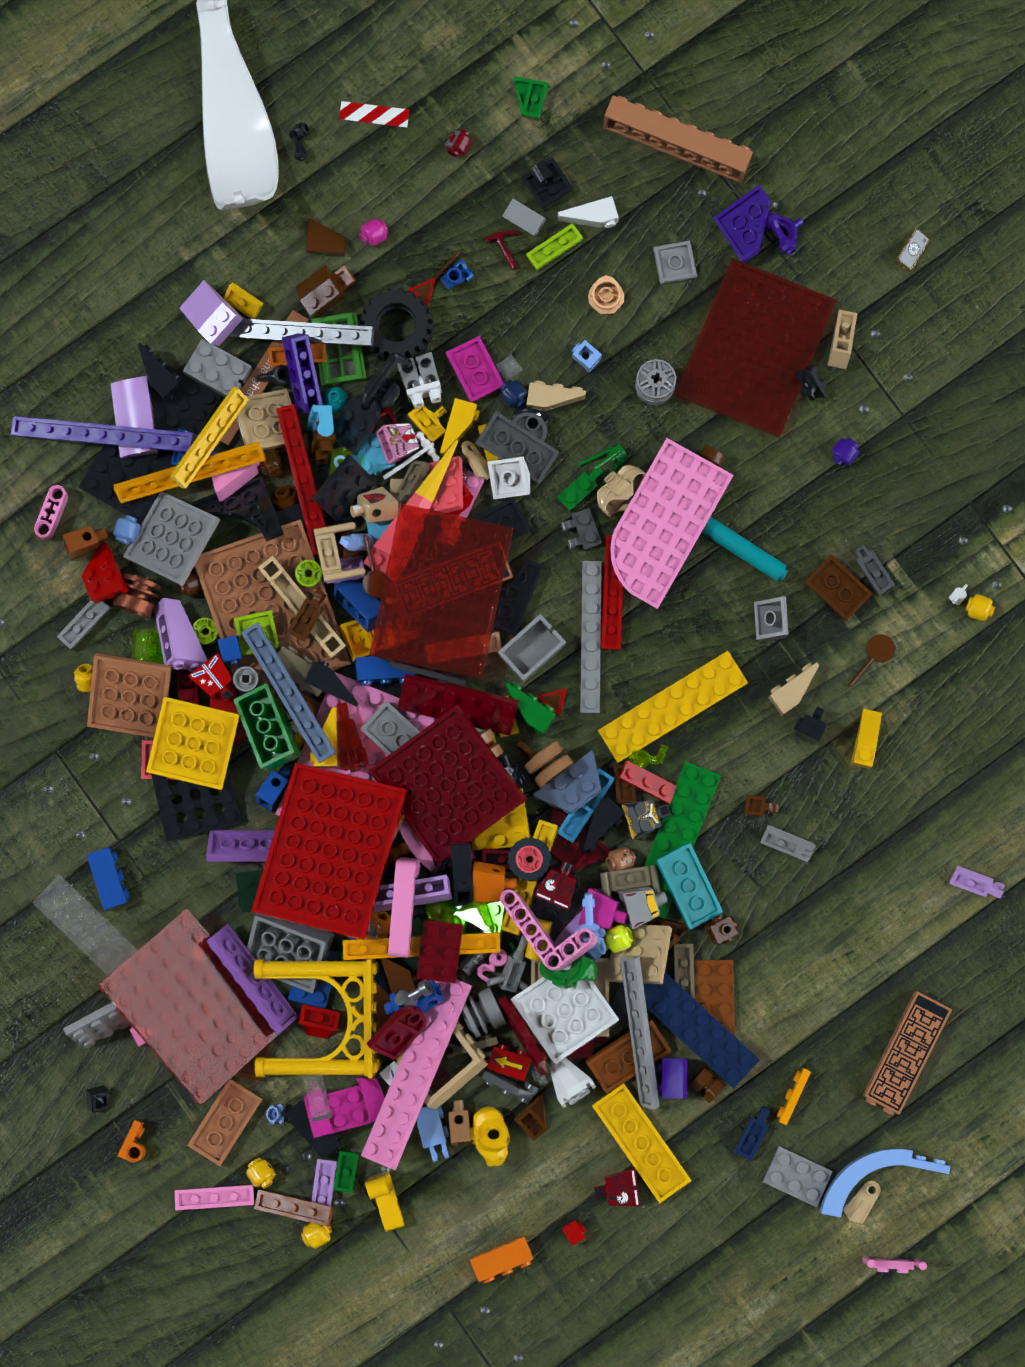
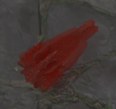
(351, 750)

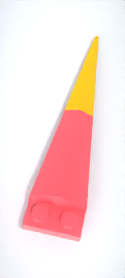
(421, 498)

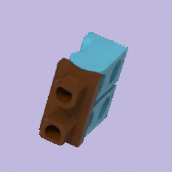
(321, 424)

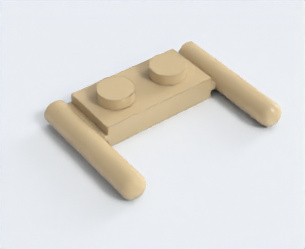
(329, 554)

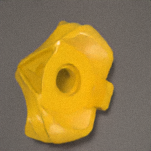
(492, 1150)

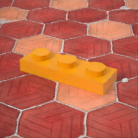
(793, 1095)

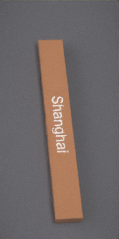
(254, 387)

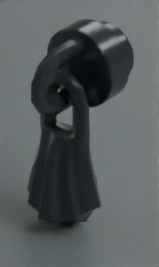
(302, 131)

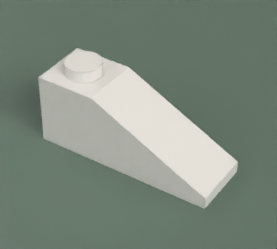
(594, 214)

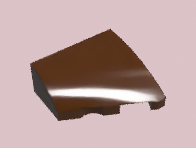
(324, 240)

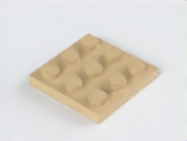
(260, 420)
(652, 947)

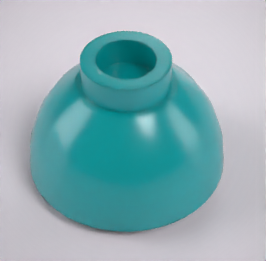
(336, 398)

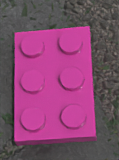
(475, 369)

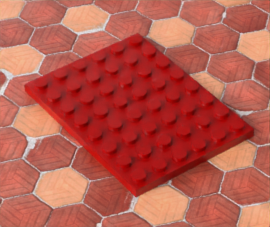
(329, 851)

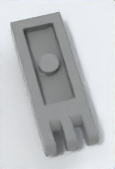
(787, 843)

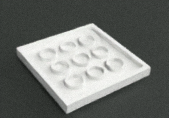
(564, 1017)

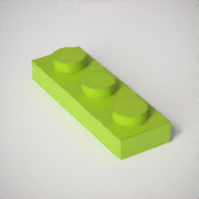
(554, 246)

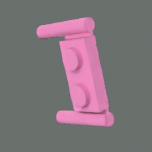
(901, 1265)

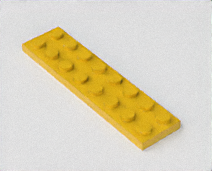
(672, 706)

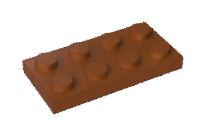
(716, 990)
(616, 1061)

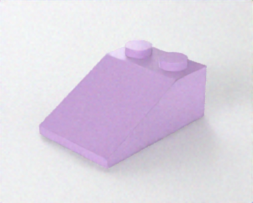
(210, 314)

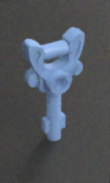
(589, 902)

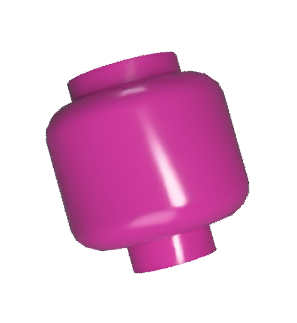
(373, 232)

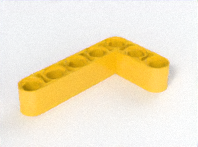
(382, 1189)

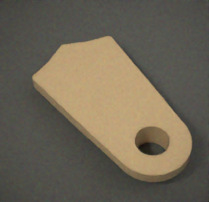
(476, 460)
(862, 1203)

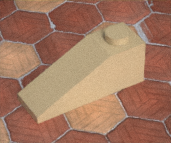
(842, 339)

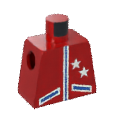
(213, 678)

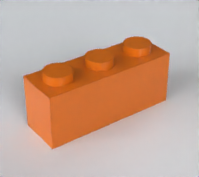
(502, 1259)

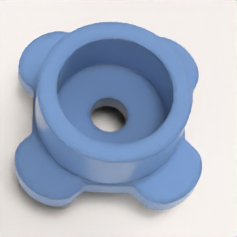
(276, 1114)

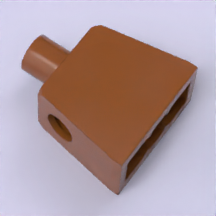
(77, 546)

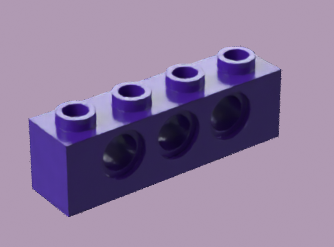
(301, 372)

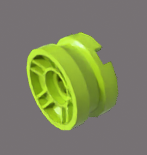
(307, 565)
(212, 637)

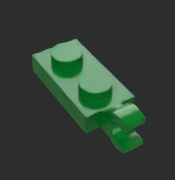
(580, 489)

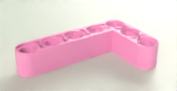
(402, 906)
(541, 935)

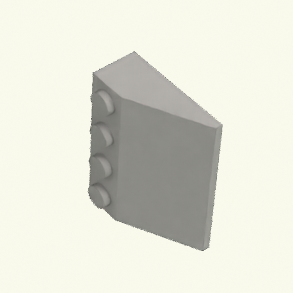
(288, 941)

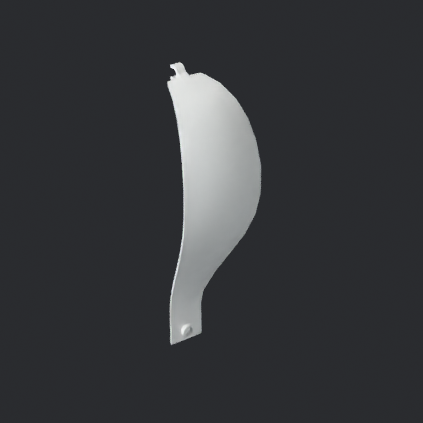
(235, 123)

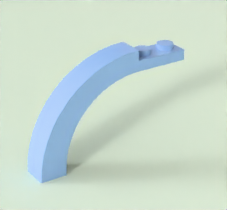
(857, 1169)

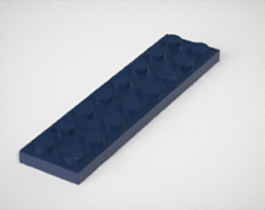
(699, 1030)

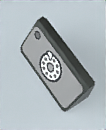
(472, 962)

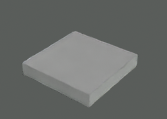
(675, 262)

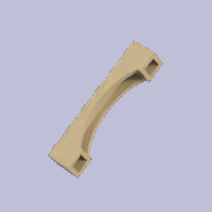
(294, 598)

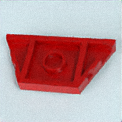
(103, 575)

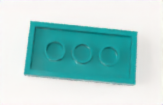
(689, 885)

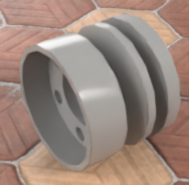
(651, 392)
(483, 1012)

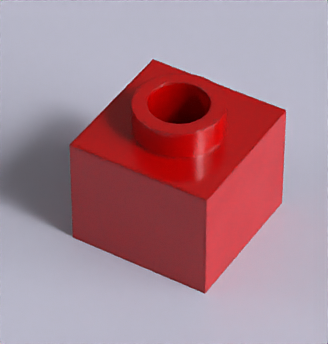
(574, 1232)

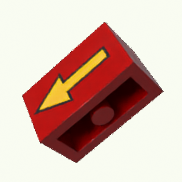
(508, 1062)

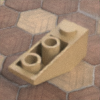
(549, 397)
(790, 694)

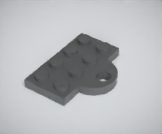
(515, 439)

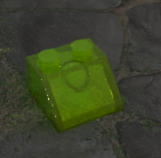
(147, 646)

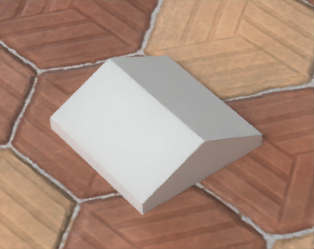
(509, 477)

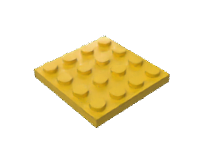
(193, 743)

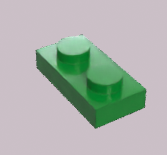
(346, 1171)

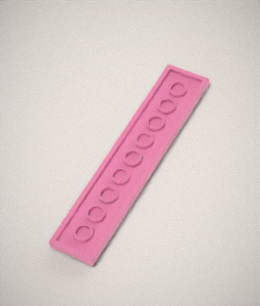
(414, 1078)

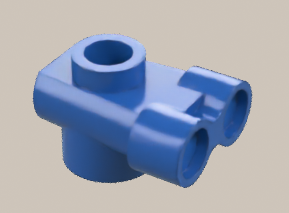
(459, 273)

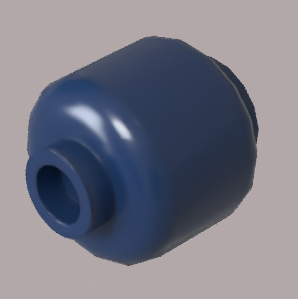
(514, 394)

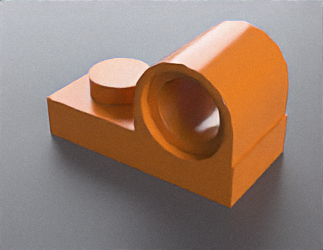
(135, 1132)

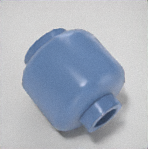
(126, 530)

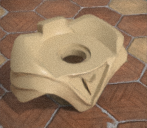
(619, 489)

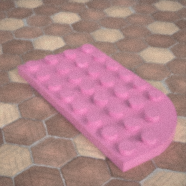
(665, 520)

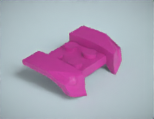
(349, 1107)

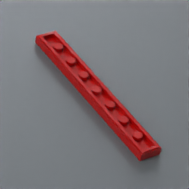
(301, 471)

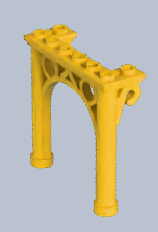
(325, 971)

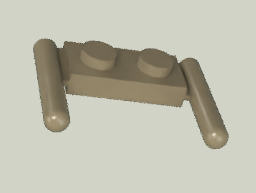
(630, 879)

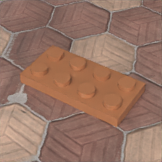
(225, 1122)

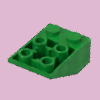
(535, 716)

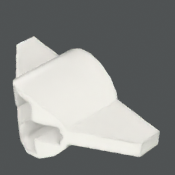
(958, 595)

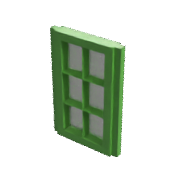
(343, 362)

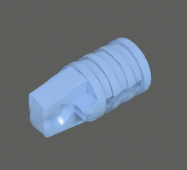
(356, 542)

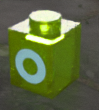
(337, 457)

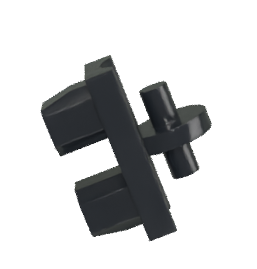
(811, 384)

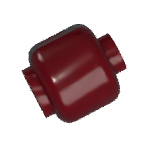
(458, 143)

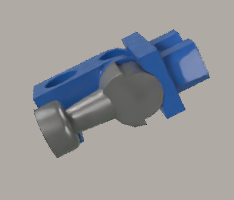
(425, 997)

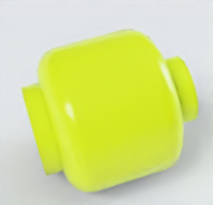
(618, 938)

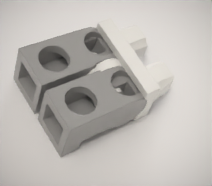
(424, 385)

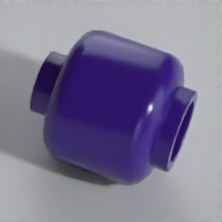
(845, 451)

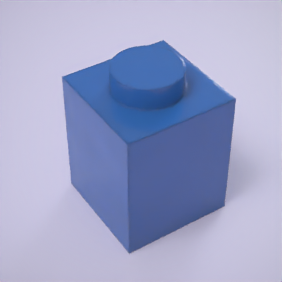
(230, 650)

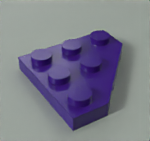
(745, 223)

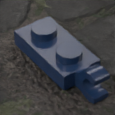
(752, 1135)

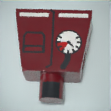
(558, 886)
(620, 1189)

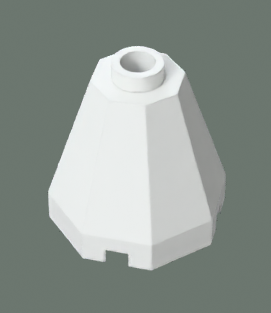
(569, 1082)

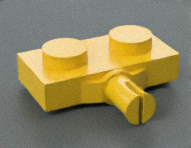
(428, 422)

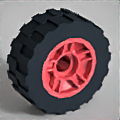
(519, 864)

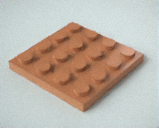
(127, 694)

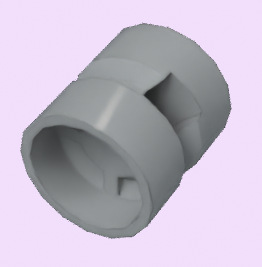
(246, 679)

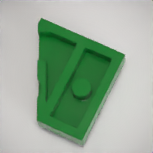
(531, 96)

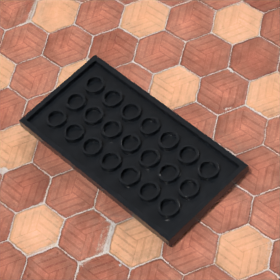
(185, 410)

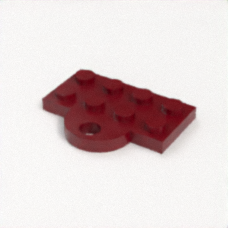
(525, 1038)

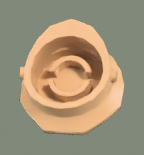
(606, 295)

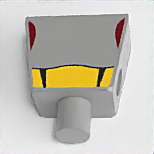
(641, 905)

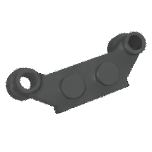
(525, 1093)

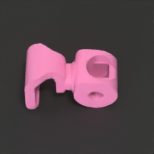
(495, 960)

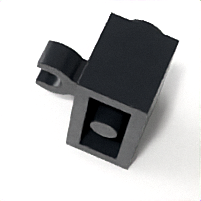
(810, 727)

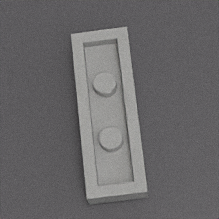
(83, 623)

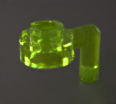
(642, 758)

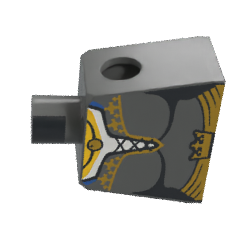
(644, 817)

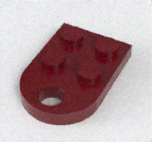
(398, 1032)

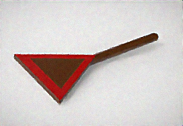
(425, 289)
(553, 699)

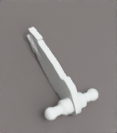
(428, 447)

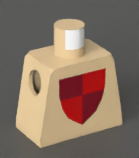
(375, 506)

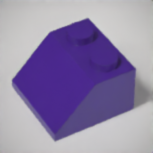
(673, 1078)

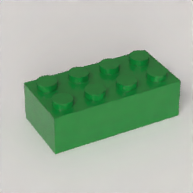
(267, 727)

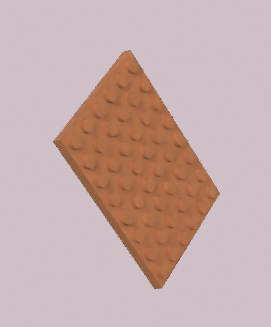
(239, 589)

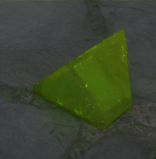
(477, 914)

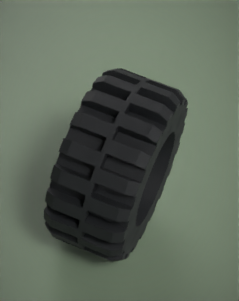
(406, 303)

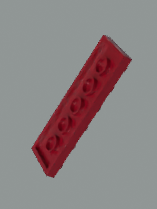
(436, 698)

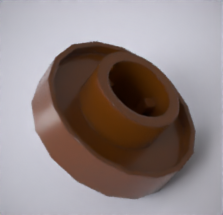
(284, 497)

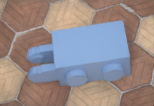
(432, 1130)

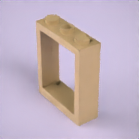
(436, 1100)

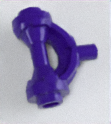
(789, 243)

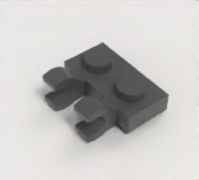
(585, 529)

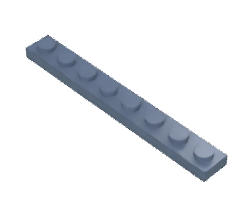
(288, 692)

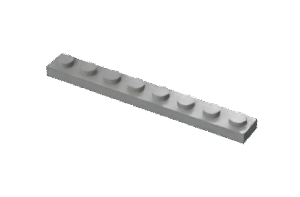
(590, 637)
(639, 1031)

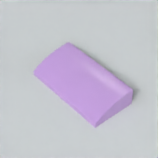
(133, 409)

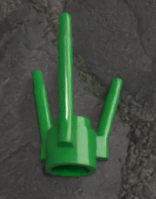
(614, 454)

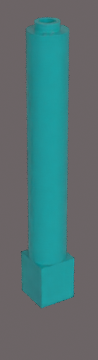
(744, 549)

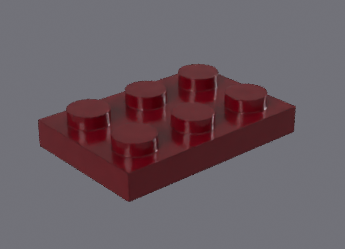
(439, 951)

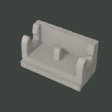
(524, 217)

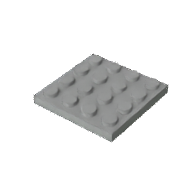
(172, 538)

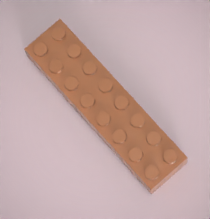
(677, 139)

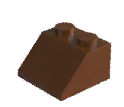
(320, 292)
(399, 977)

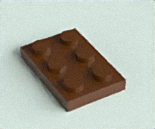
(838, 588)

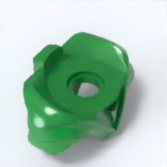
(581, 969)

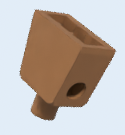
(459, 1133)

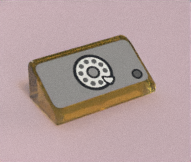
(912, 250)

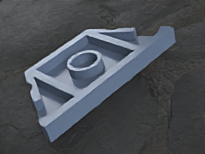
(573, 786)

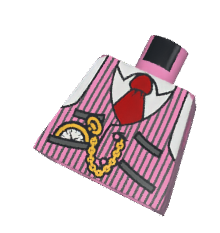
(397, 441)

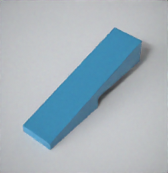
(574, 823)

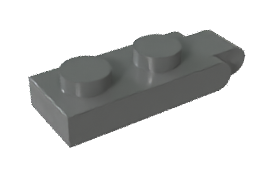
(873, 570)

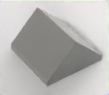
(771, 619)

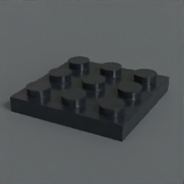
(342, 489)

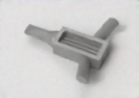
(513, 970)

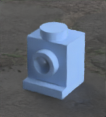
(586, 348)

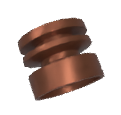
(137, 597)

